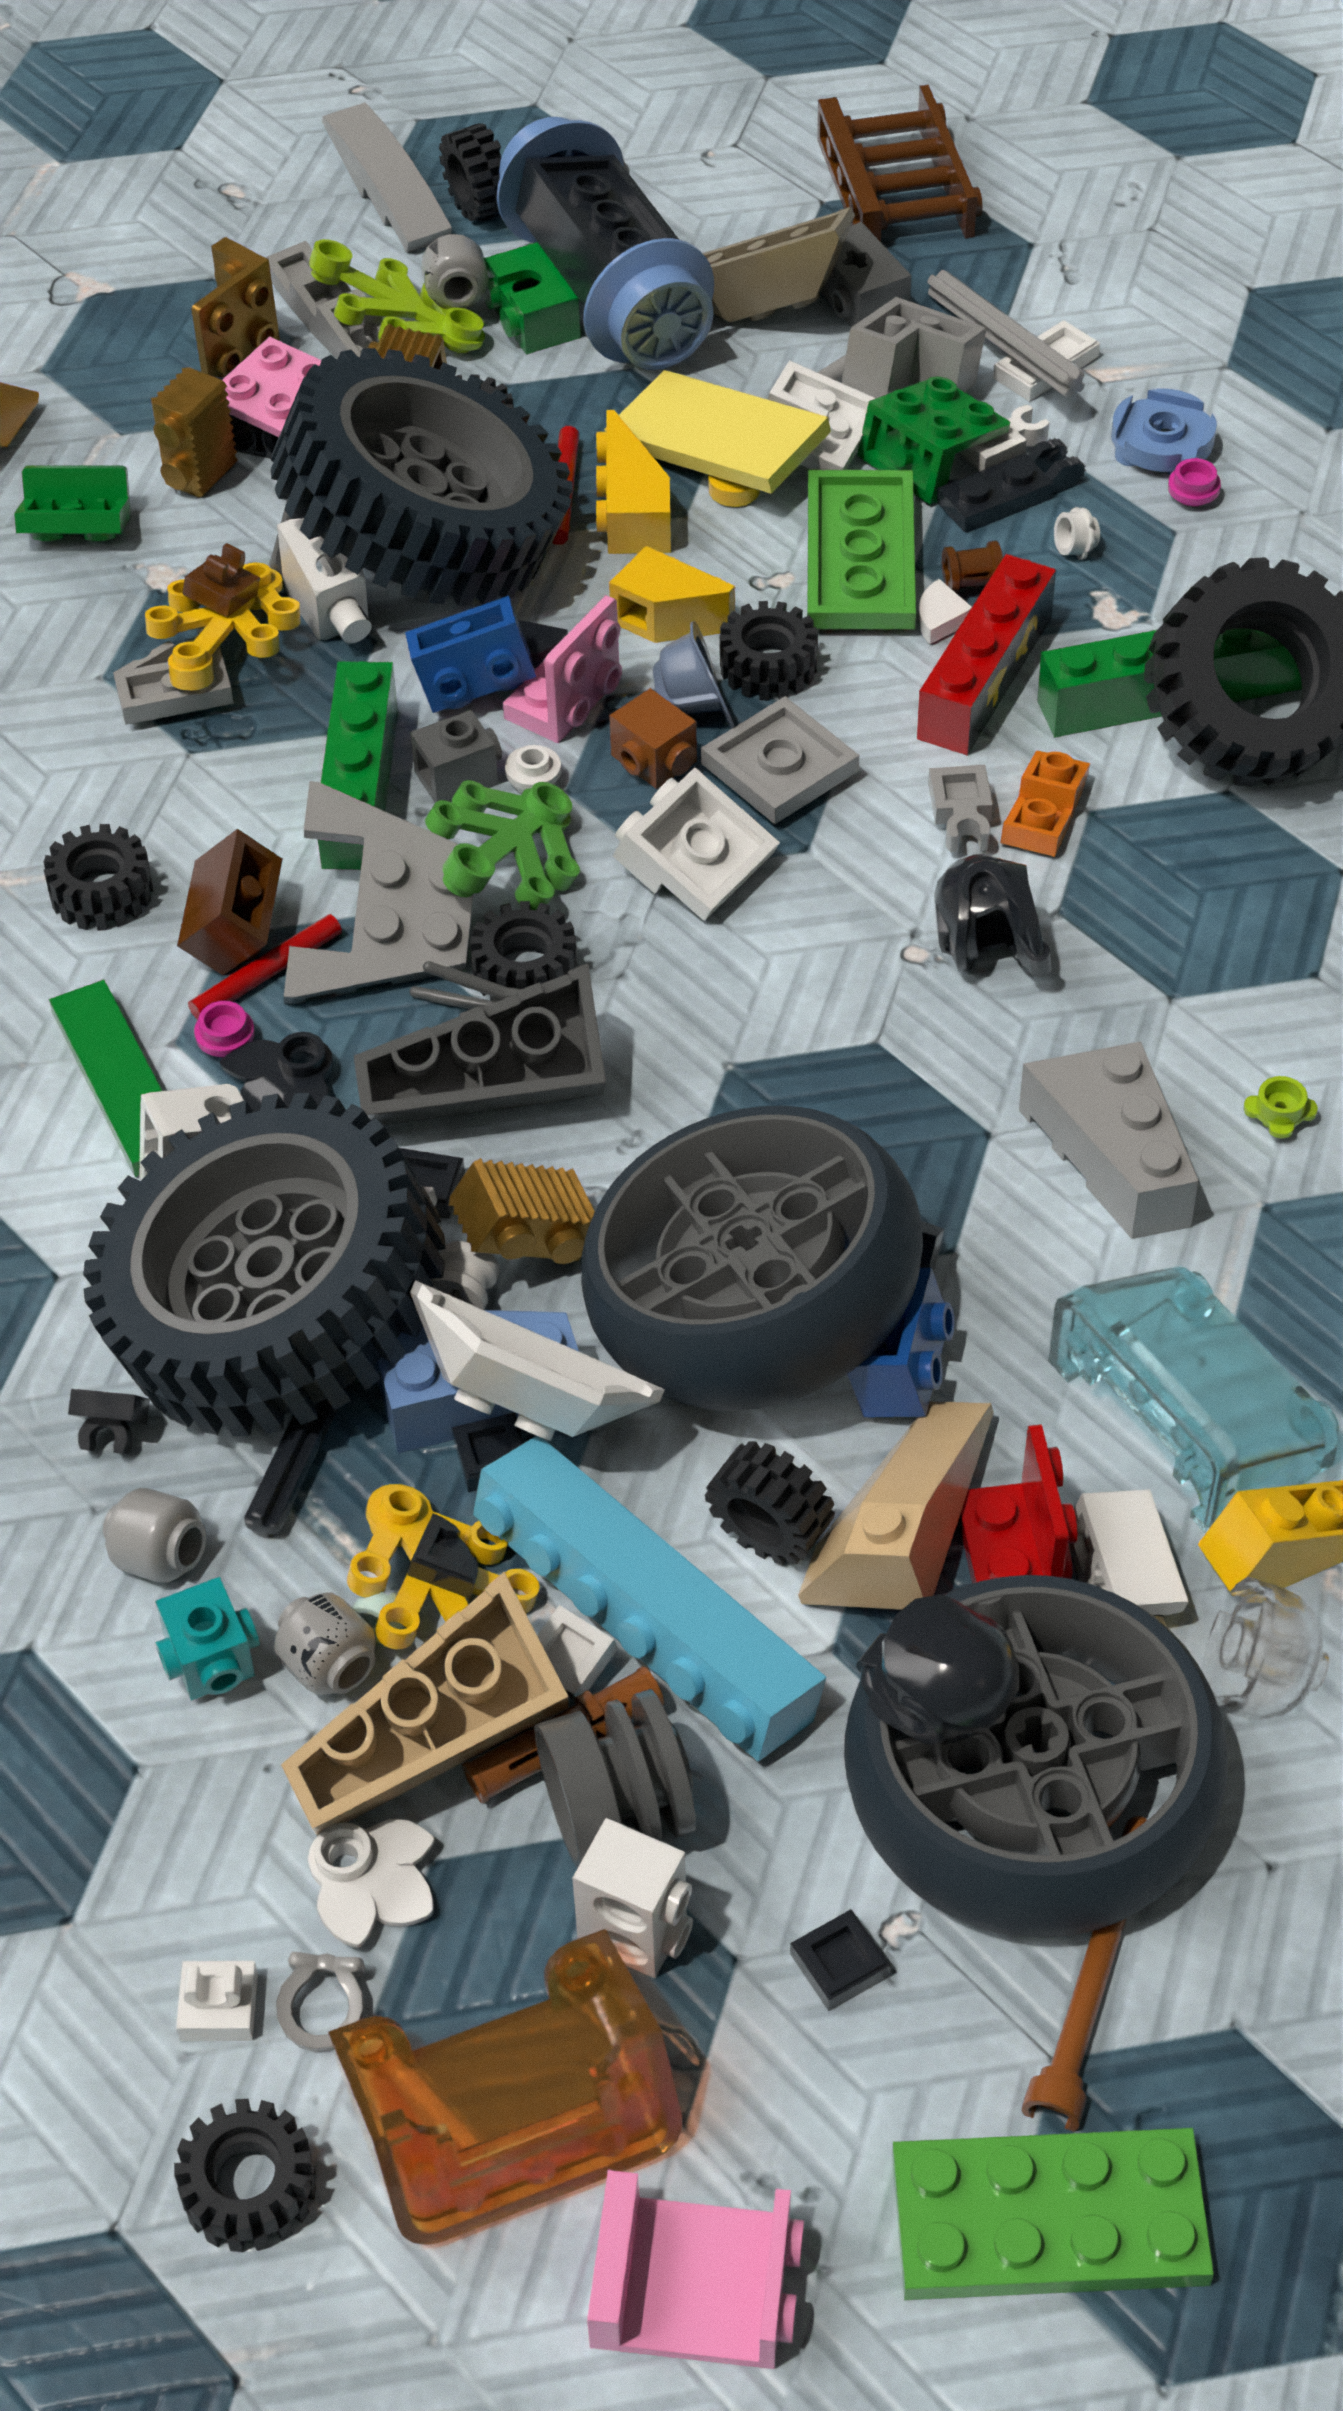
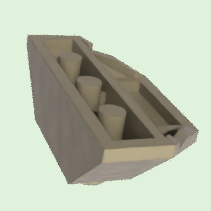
(777, 267)

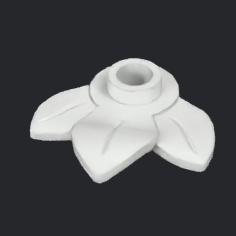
(380, 1883)

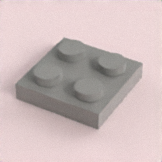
(780, 759)

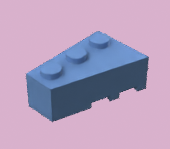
(423, 1403)

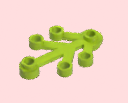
(392, 298)

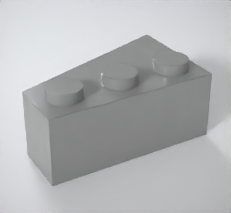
(1117, 1132)

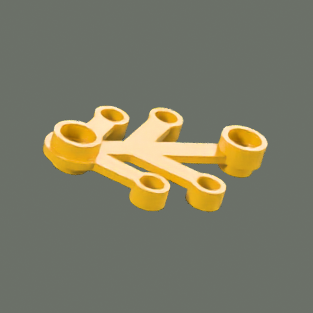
(192, 661)
(399, 1519)

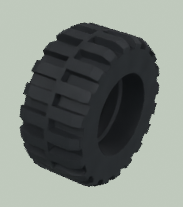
(1195, 706)

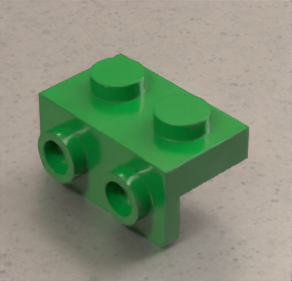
(74, 501)

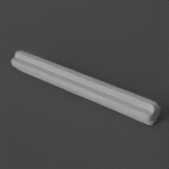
(1007, 334)

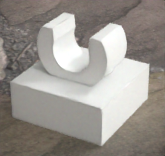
(217, 2001)

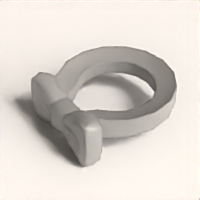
(304, 1968)

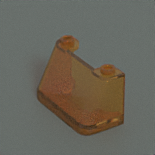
(514, 2102)

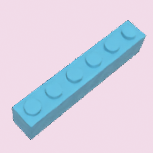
(649, 1597)

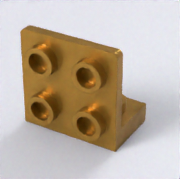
(238, 312)

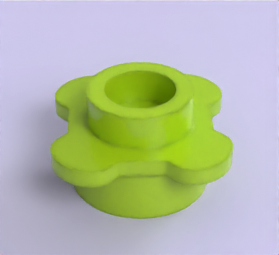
(1281, 1105)

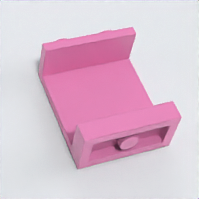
(692, 2277)

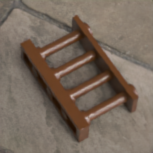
(860, 188)

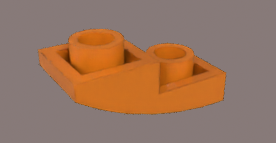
(1045, 802)

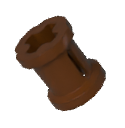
(970, 566)

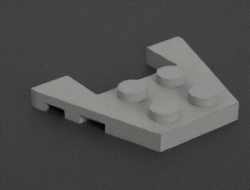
(401, 903)

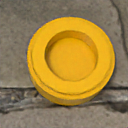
(730, 493)

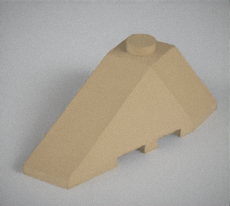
(903, 1518)

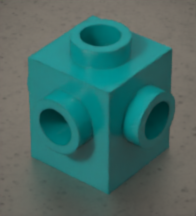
(206, 1639)

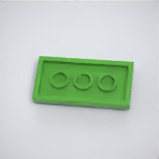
(861, 549)
(1050, 2214)

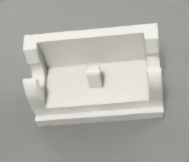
(1127, 1550)

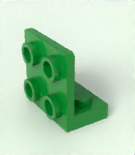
(924, 429)

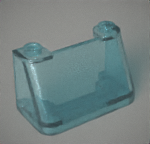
(1195, 1383)

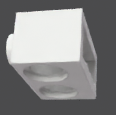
(636, 1894)

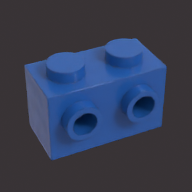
(470, 655)
(908, 1363)

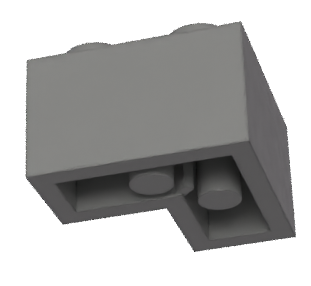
(909, 345)

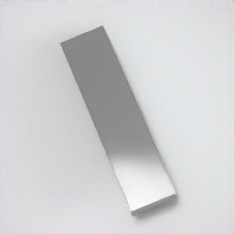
(387, 176)
(316, 302)

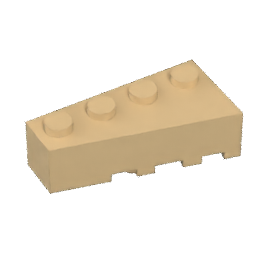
(434, 1710)

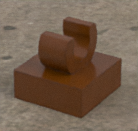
(222, 582)

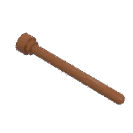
(1059, 2084)

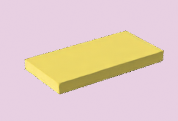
(723, 430)

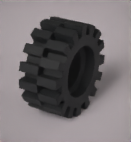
(472, 169)
(768, 629)
(102, 899)
(523, 931)
(770, 1503)
(251, 2217)

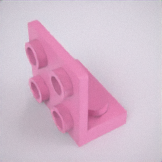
(267, 384)
(571, 676)

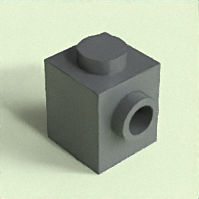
(453, 753)

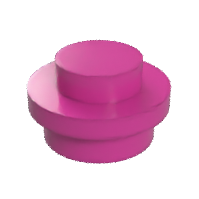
(1194, 482)
(223, 1028)

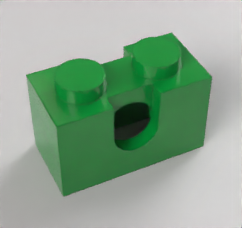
(532, 298)

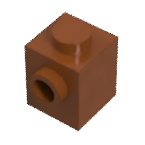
(653, 738)

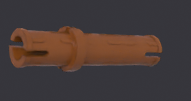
(519, 1756)

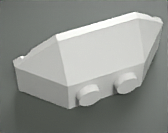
(524, 1371)

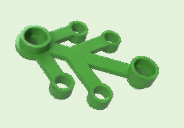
(538, 810)

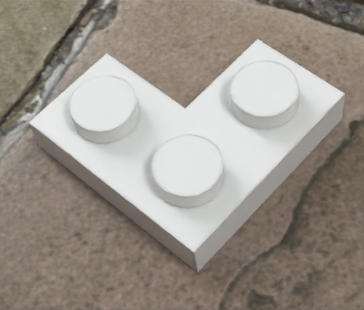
(824, 396)

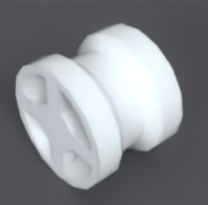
(467, 1273)

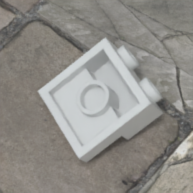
(693, 843)

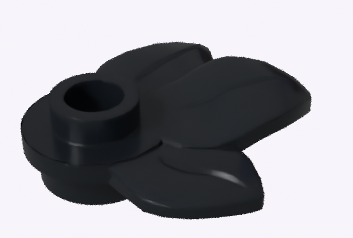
(282, 1068)

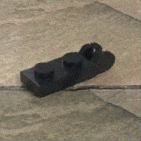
(1010, 486)

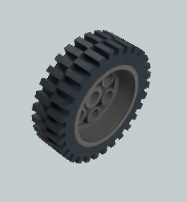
(420, 477)
(264, 1264)

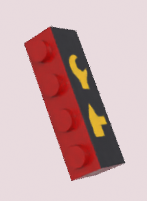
(985, 654)

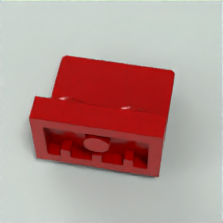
(1021, 1524)

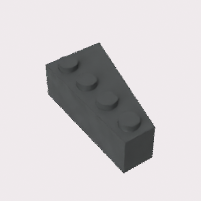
(491, 1057)

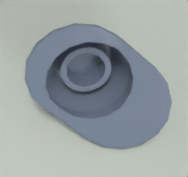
(688, 677)

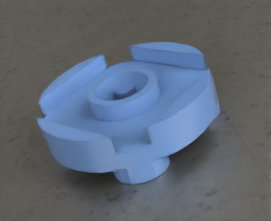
(1139, 434)

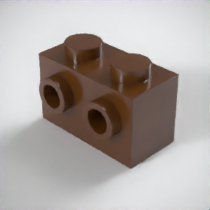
(230, 902)

